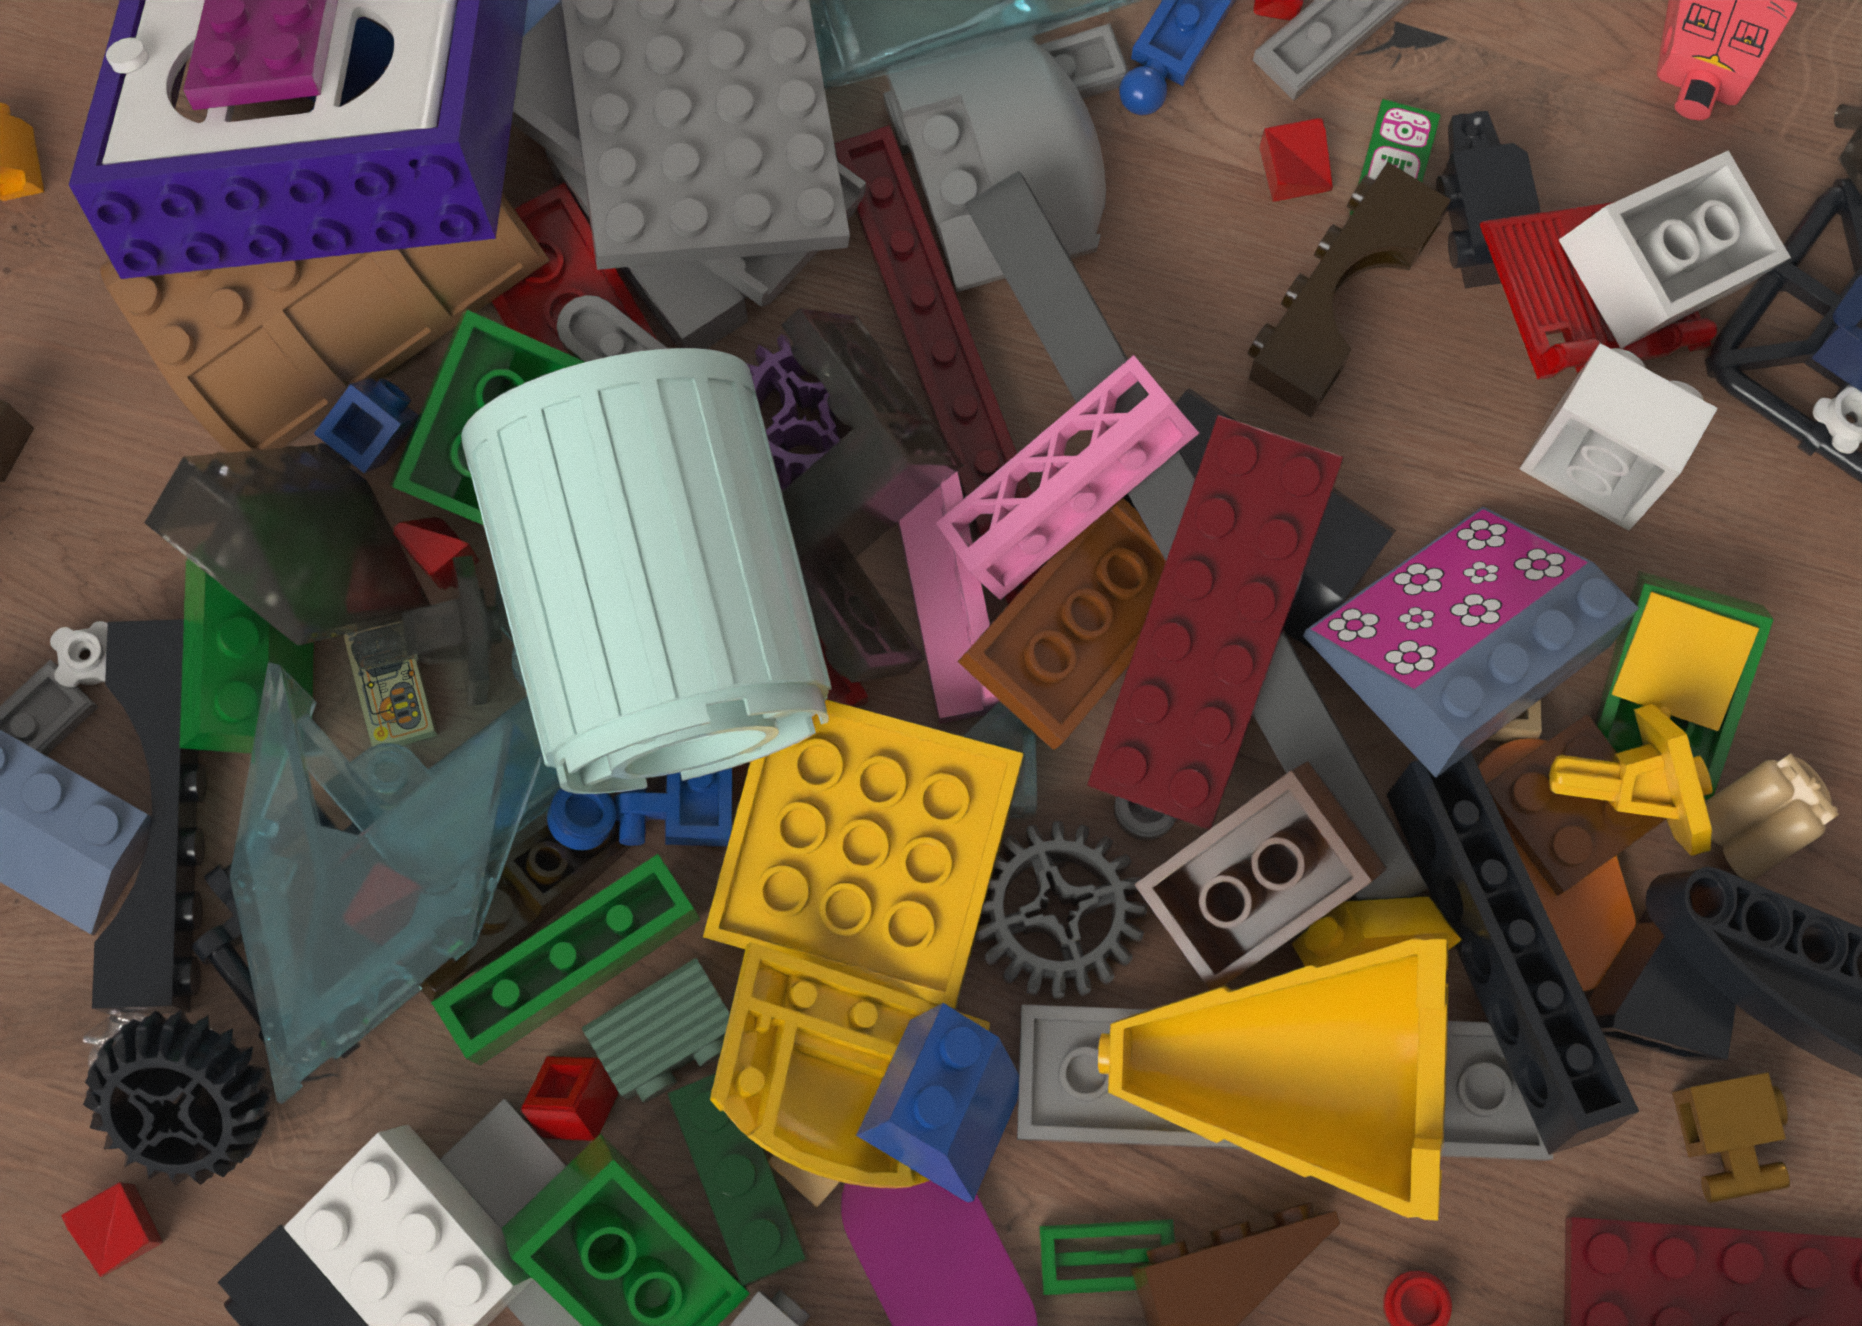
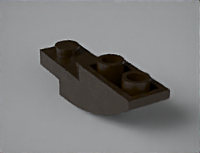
(533, 888)

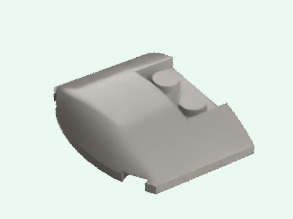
(985, 120)

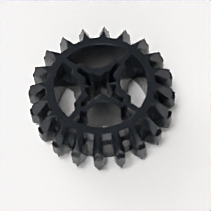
(149, 1068)

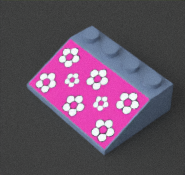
(1470, 634)

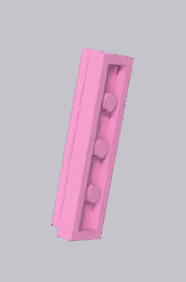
(1072, 488)
(946, 604)

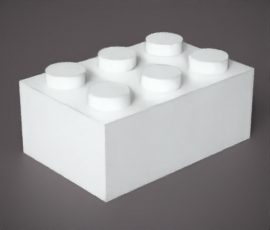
(1673, 248)
(1618, 436)
(407, 1239)

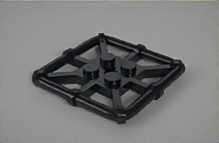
(1729, 361)

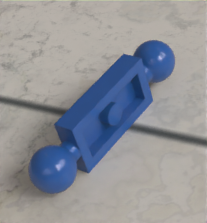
(1170, 50)

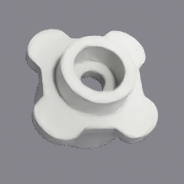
(1833, 414)
(69, 645)

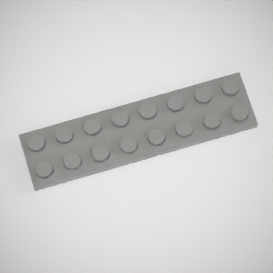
(1070, 1102)

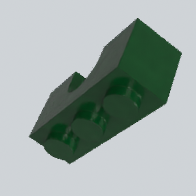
(738, 1186)

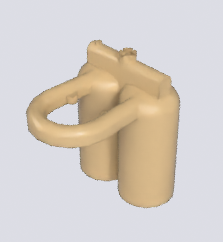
(1769, 815)

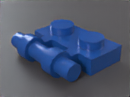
(693, 811)

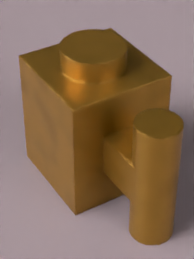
(1731, 1120)

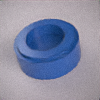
(581, 819)

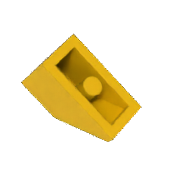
(1372, 925)

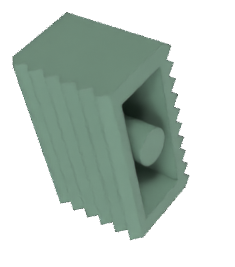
(660, 1032)

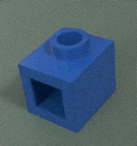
(368, 423)

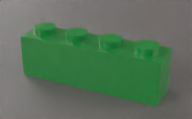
(565, 961)

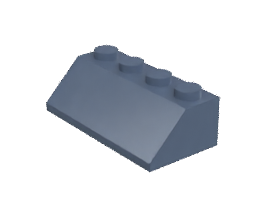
(65, 836)

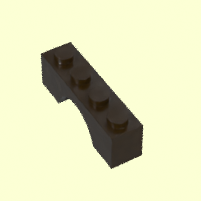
(1387, 230)

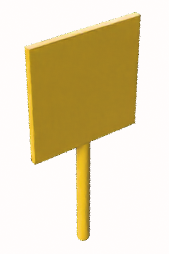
(1685, 661)

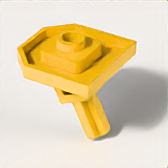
(1647, 780)

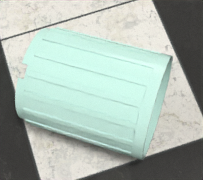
(647, 568)

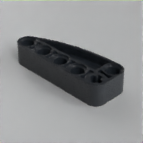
(1785, 969)

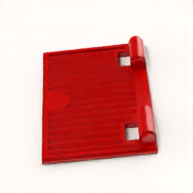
(1552, 299)

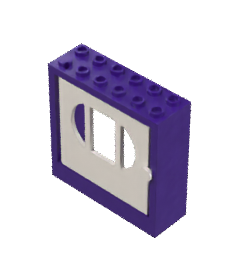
(309, 183)

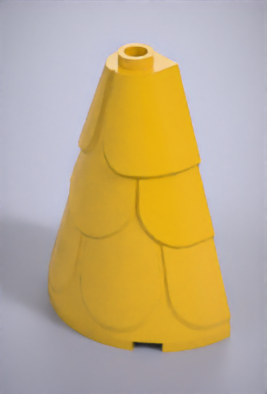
(1308, 1069)

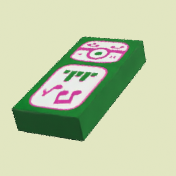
(1402, 138)

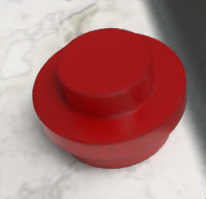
(1417, 1300)

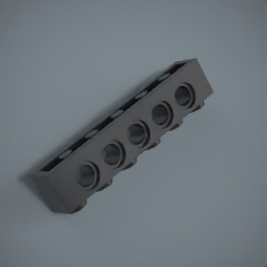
(1512, 955)

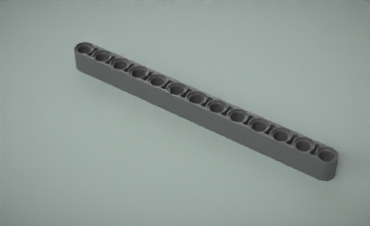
(1085, 355)

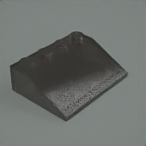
(290, 539)

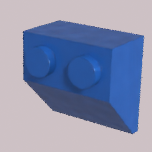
(944, 1100)

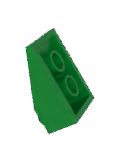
(1617, 715)
(619, 1249)

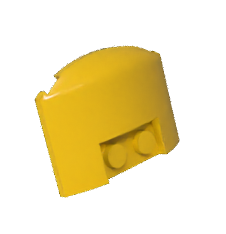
(807, 1062)

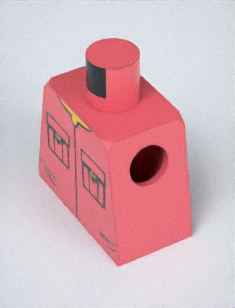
(1717, 49)

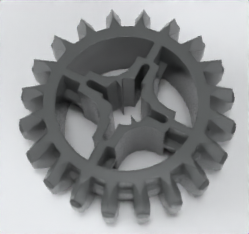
(1088, 898)

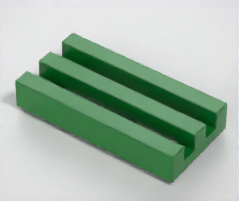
(1051, 1260)

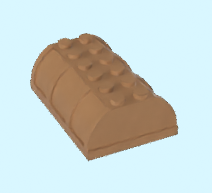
(280, 342)

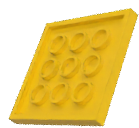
(868, 851)

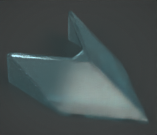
(351, 921)

